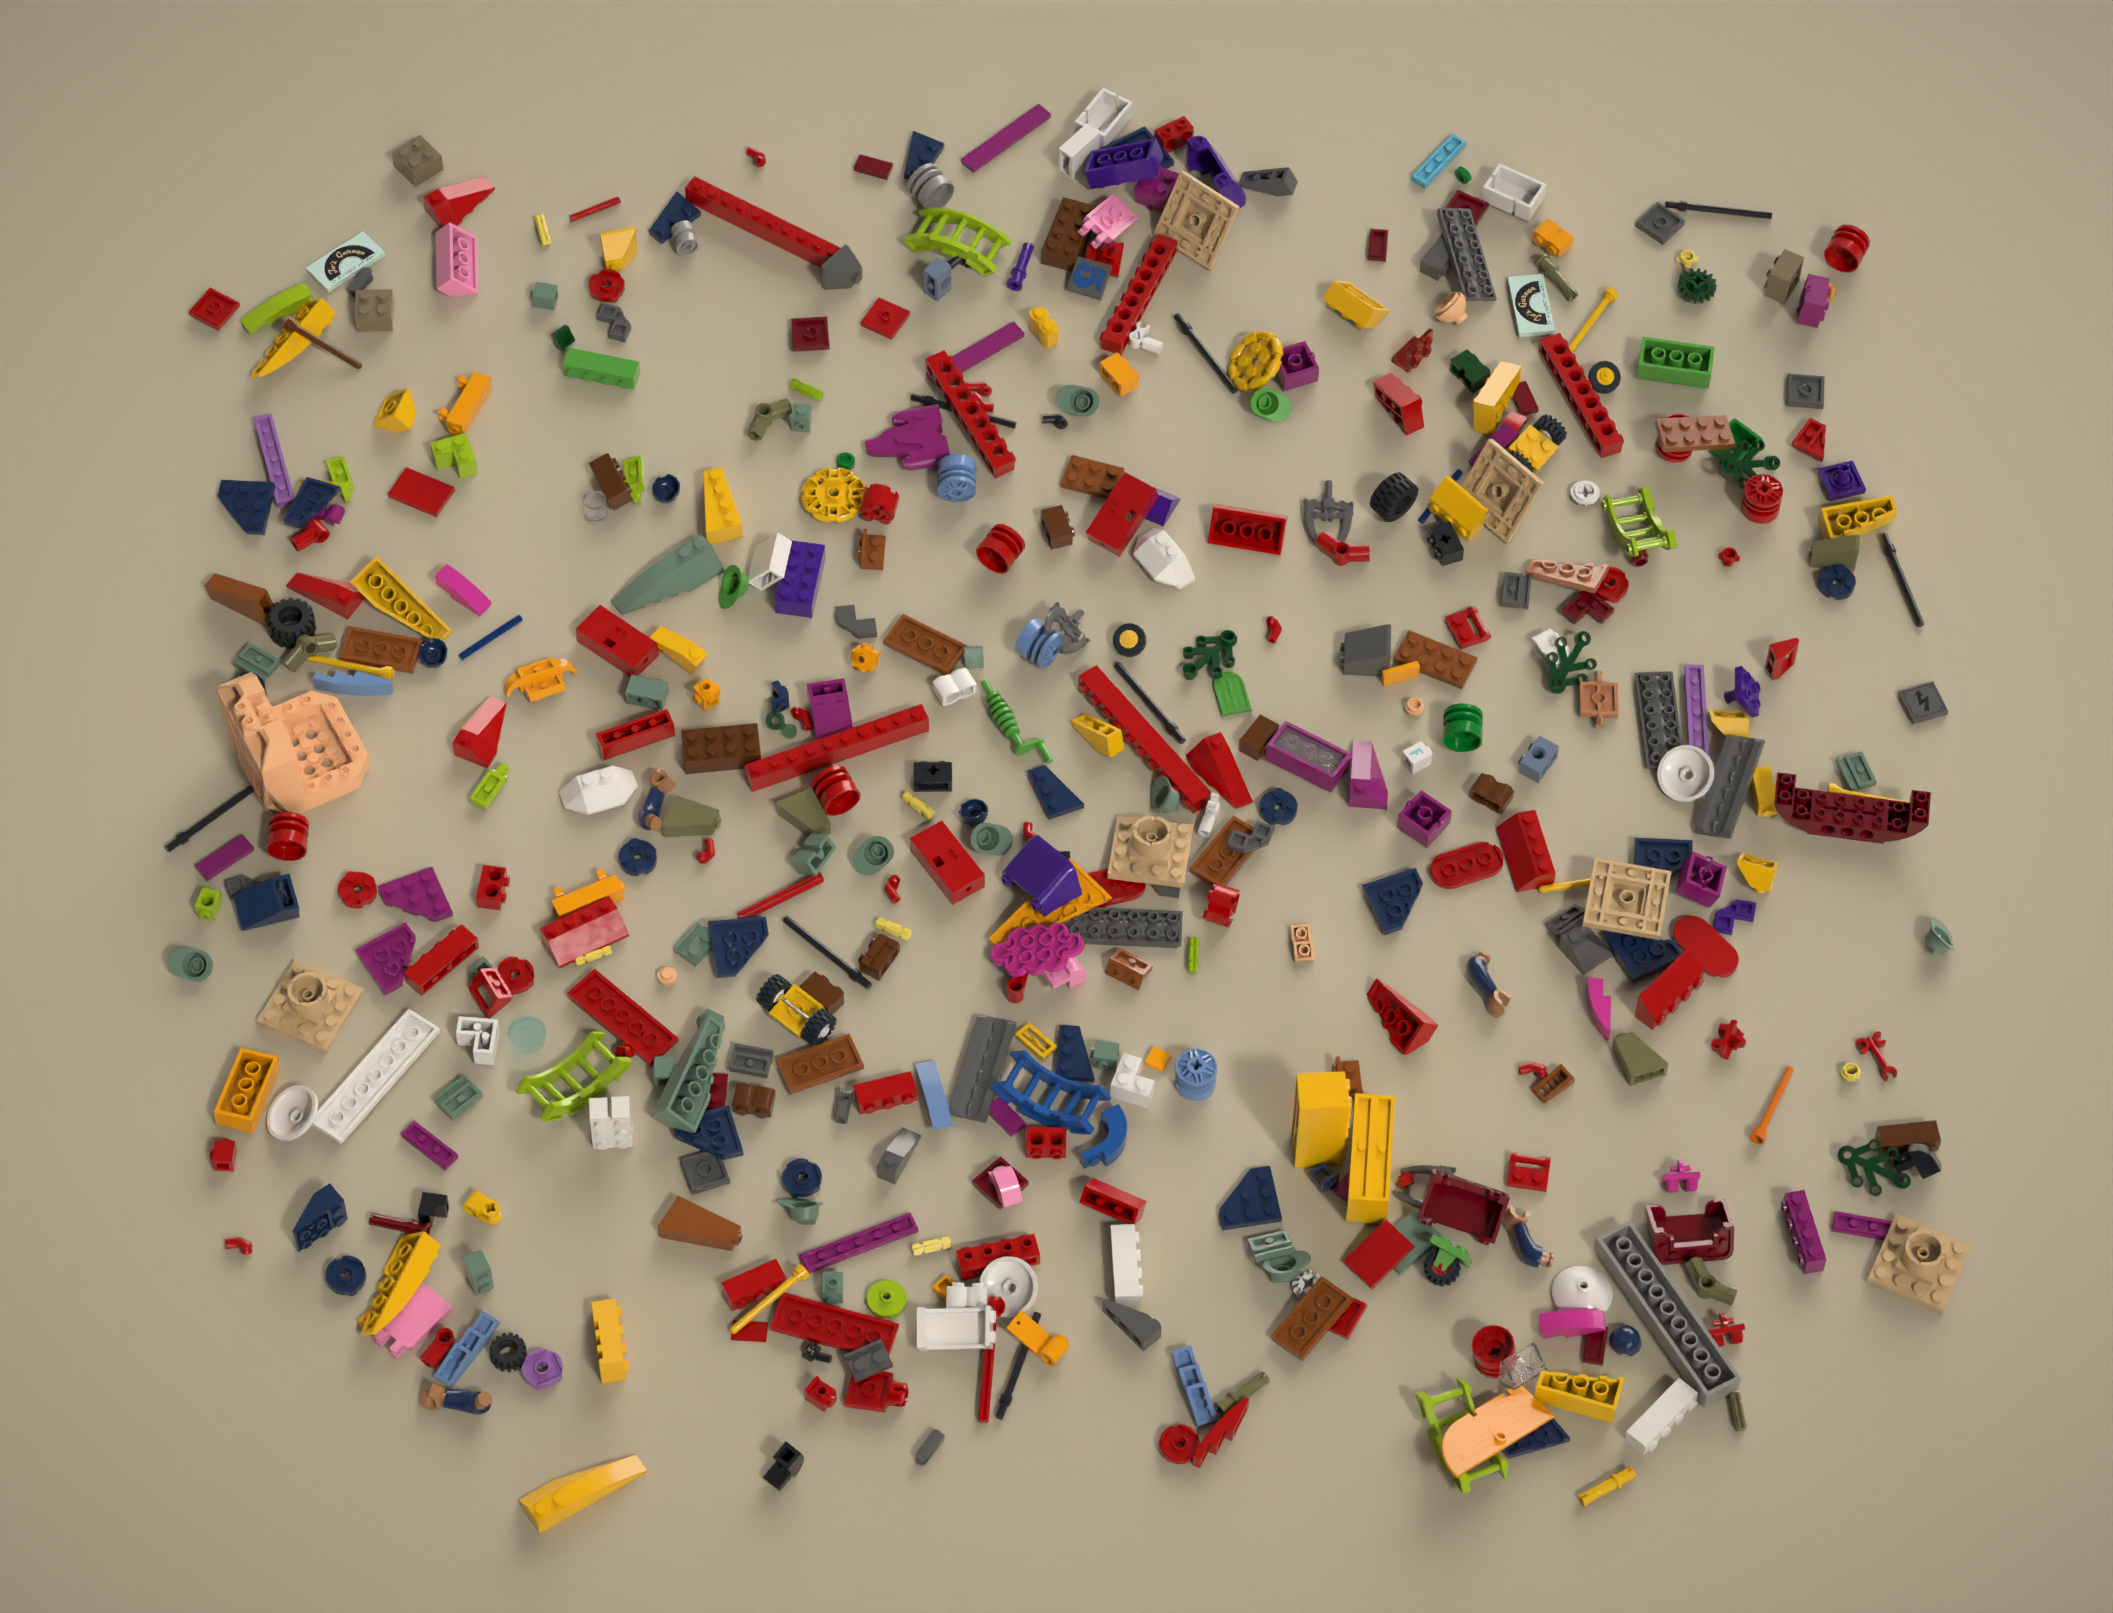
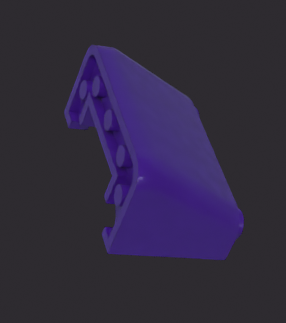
(1205, 159)
(1043, 875)

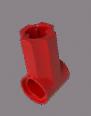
(314, 532)
(1018, 984)
(438, 1349)

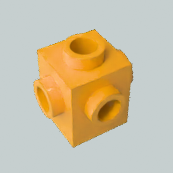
(865, 657)
(706, 694)

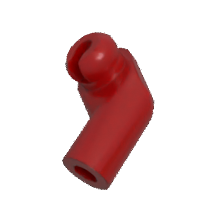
(989, 407)
(1274, 628)
(802, 716)
(1533, 1067)
(239, 1243)

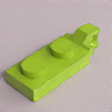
(340, 474)
(635, 477)
(490, 786)

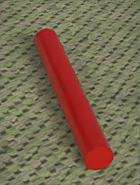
(594, 209)

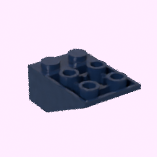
(267, 903)
(320, 1216)

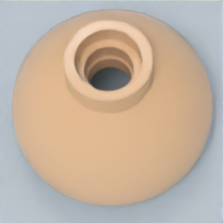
(1452, 308)

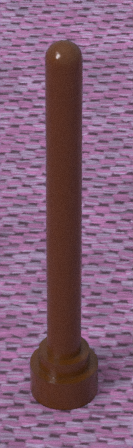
(291, 325)

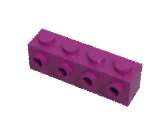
(1803, 1232)

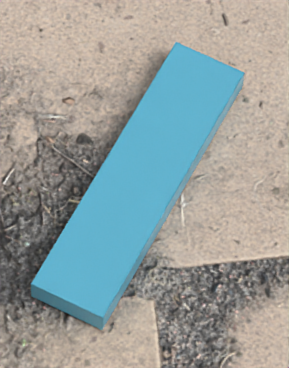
(1438, 161)

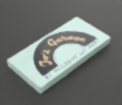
(345, 261)
(1531, 305)

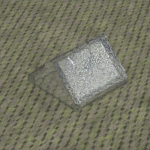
(1521, 1367)

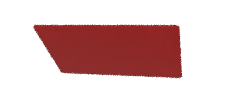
(752, 1332)

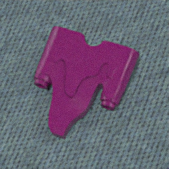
(915, 439)

